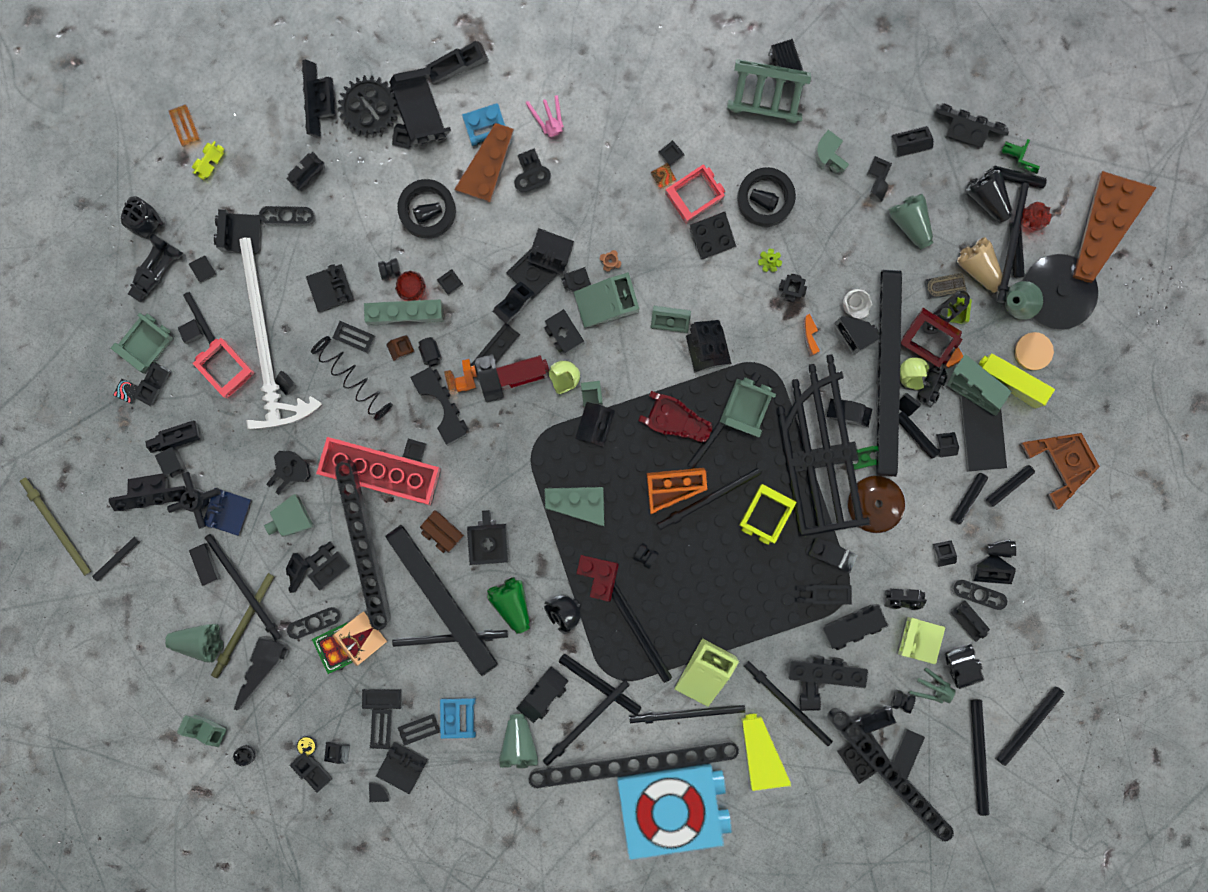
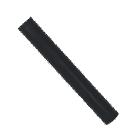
(199, 317)
(116, 558)

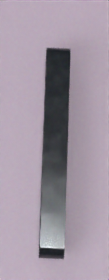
(362, 535)
(441, 600)
(898, 778)

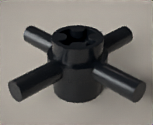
(187, 500)

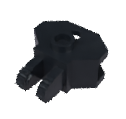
(285, 470)

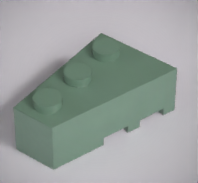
(577, 502)

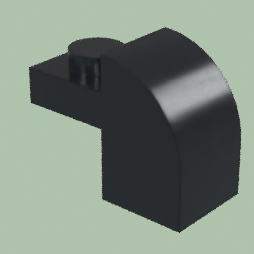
(514, 302)
(489, 378)
(853, 412)
(833, 554)

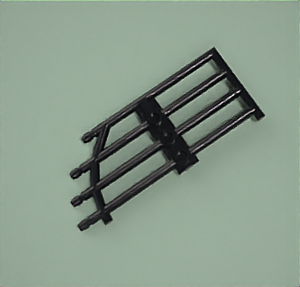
(821, 457)

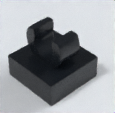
(529, 159)

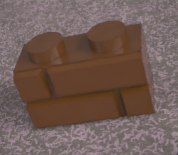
(441, 531)

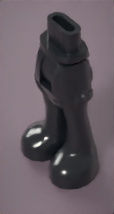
(145, 278)

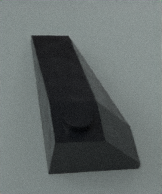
(265, 659)

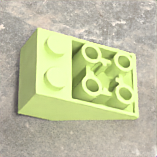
(706, 673)

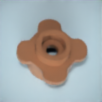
(615, 262)

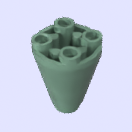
(914, 220)
(197, 642)
(518, 744)

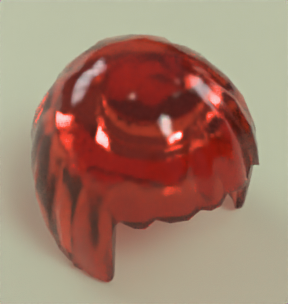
(410, 286)

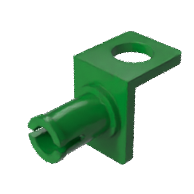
(1019, 152)

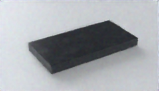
(982, 437)

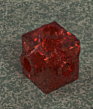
(1031, 219)

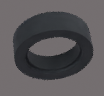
(776, 176)
(410, 192)

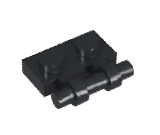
(329, 570)

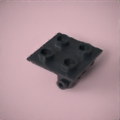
(712, 235)
(550, 251)
(329, 287)
(710, 340)
(401, 768)

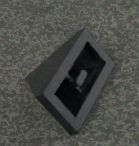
(994, 570)

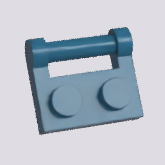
(480, 120)
(451, 718)

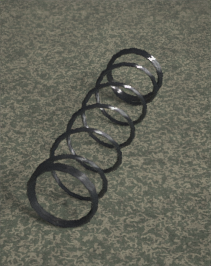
(379, 414)

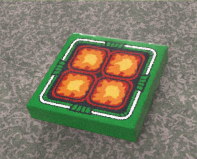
(330, 651)

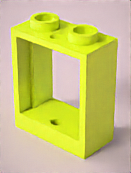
(777, 497)

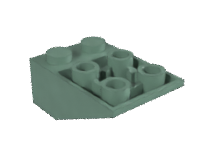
(607, 300)

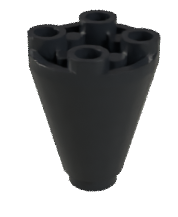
(991, 194)

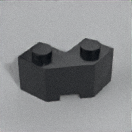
(542, 695)

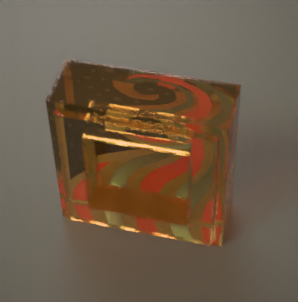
(663, 176)
(450, 380)

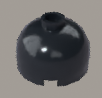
(564, 612)

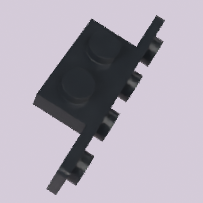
(317, 98)
(968, 127)
(147, 492)
(828, 672)

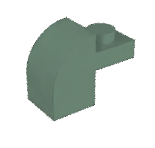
(826, 154)
(202, 730)

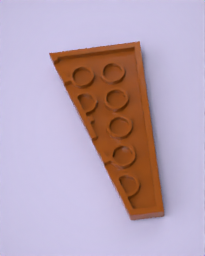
(1112, 212)

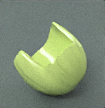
(912, 372)
(564, 376)

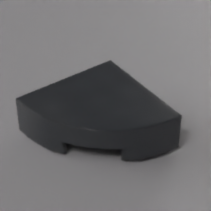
(377, 793)

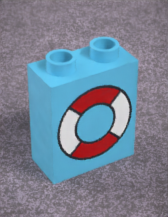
(673, 810)

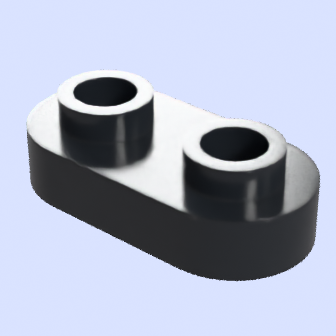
(532, 179)

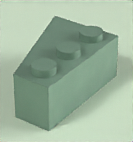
(978, 385)

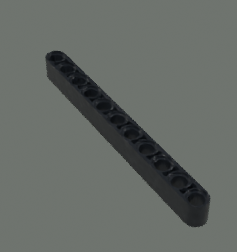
(889, 373)
(623, 761)

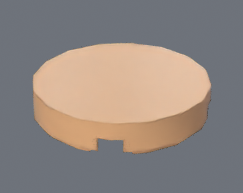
(1034, 351)

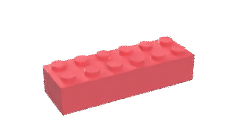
(381, 470)

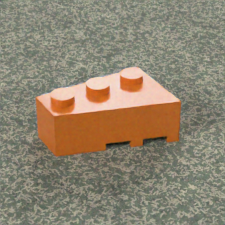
(673, 486)

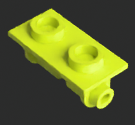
(210, 153)

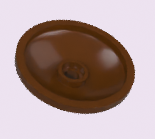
(892, 500)

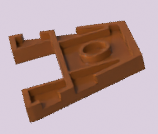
(1072, 460)

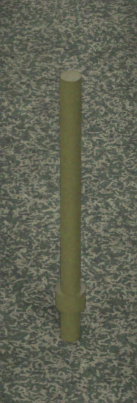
(34, 496)
(224, 659)

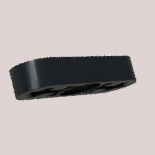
(273, 220)
(953, 299)
(994, 594)
(298, 623)

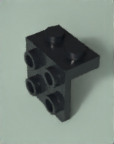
(235, 227)

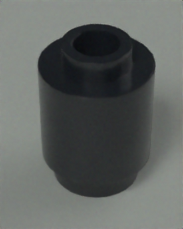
(429, 352)

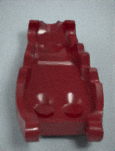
(674, 418)

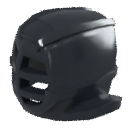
(140, 217)

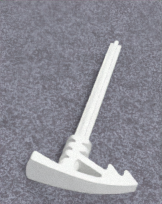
(273, 416)

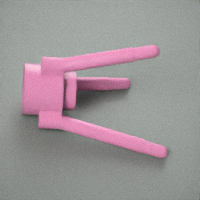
(553, 126)

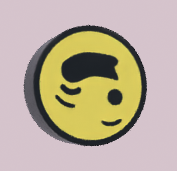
(307, 744)

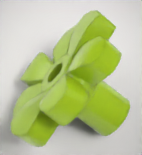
(768, 264)

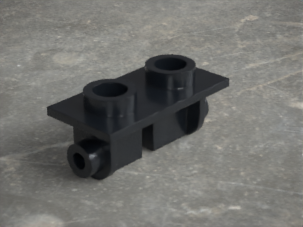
(311, 166)
(936, 379)
(914, 600)
(970, 621)
(877, 720)

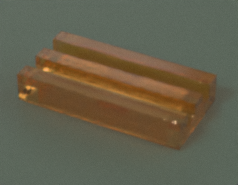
(189, 140)

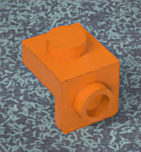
(467, 381)

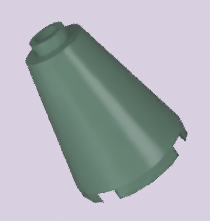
(1030, 300)

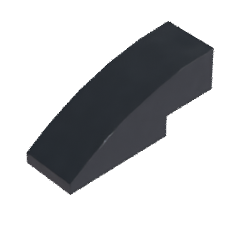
(457, 62)

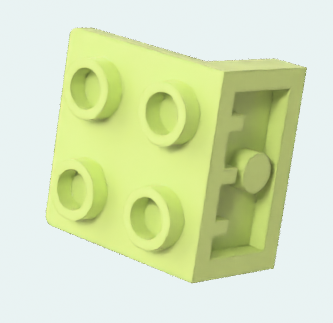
(921, 640)

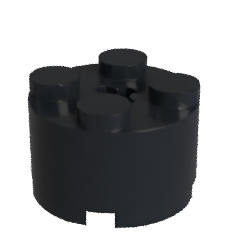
(964, 667)

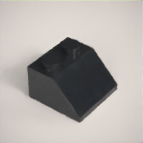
(857, 333)

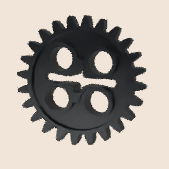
(355, 115)

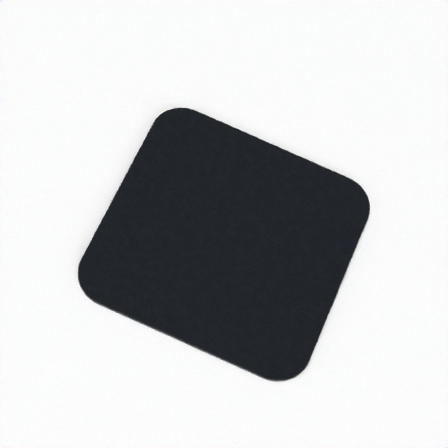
(708, 572)

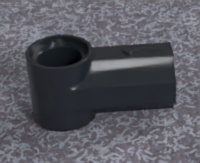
(810, 697)

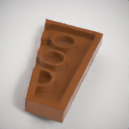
(486, 166)

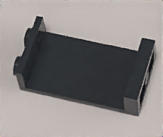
(418, 106)

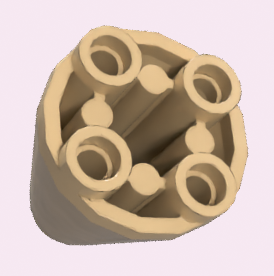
(982, 264)

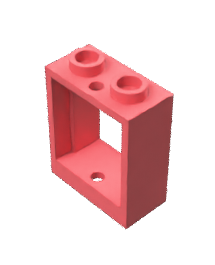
(678, 203)
(237, 381)

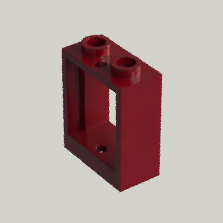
(925, 315)
(522, 372)

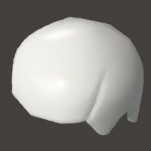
(857, 303)

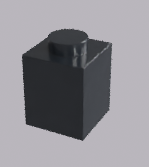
(170, 462)

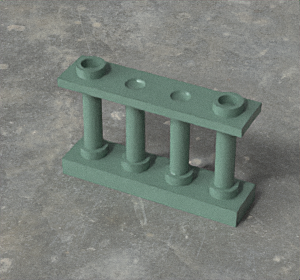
(764, 71)

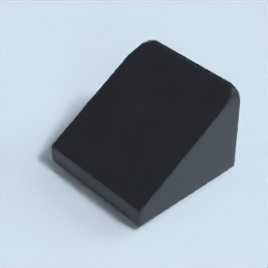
(400, 136)
(879, 189)
(202, 268)
(190, 331)
(285, 383)
(908, 404)
(947, 444)
(945, 553)
(337, 752)

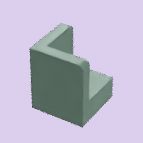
(591, 392)

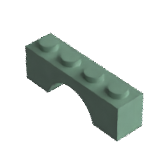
(389, 312)

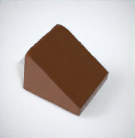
(400, 347)

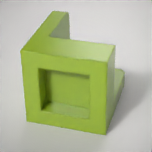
(964, 316)

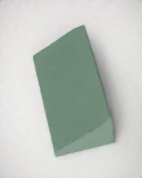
(670, 319)

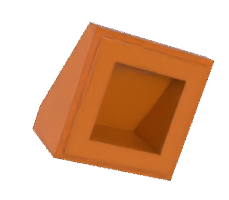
(954, 359)

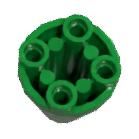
(511, 604)

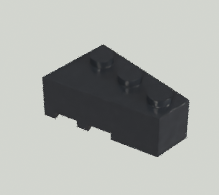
(854, 626)

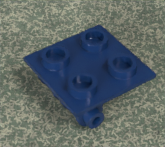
(227, 512)

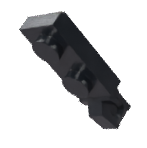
(174, 437)

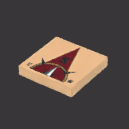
(359, 638)

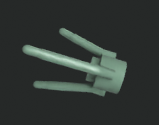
(943, 692)

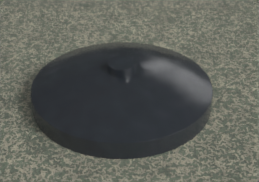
(1065, 298)

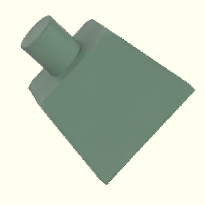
(289, 518)

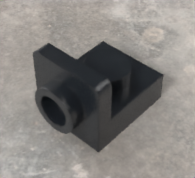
(575, 280)

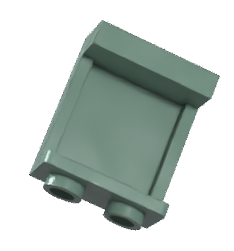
(143, 343)
(747, 406)

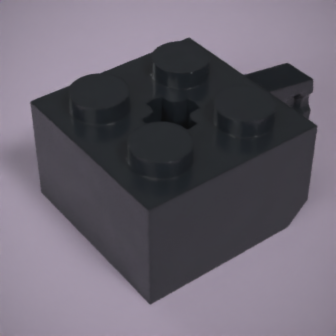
(478, 536)

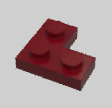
(603, 574)

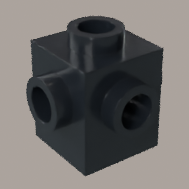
(793, 281)

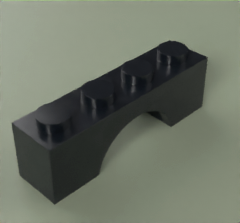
(428, 384)

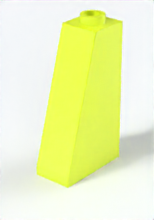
(1019, 382)
(763, 761)

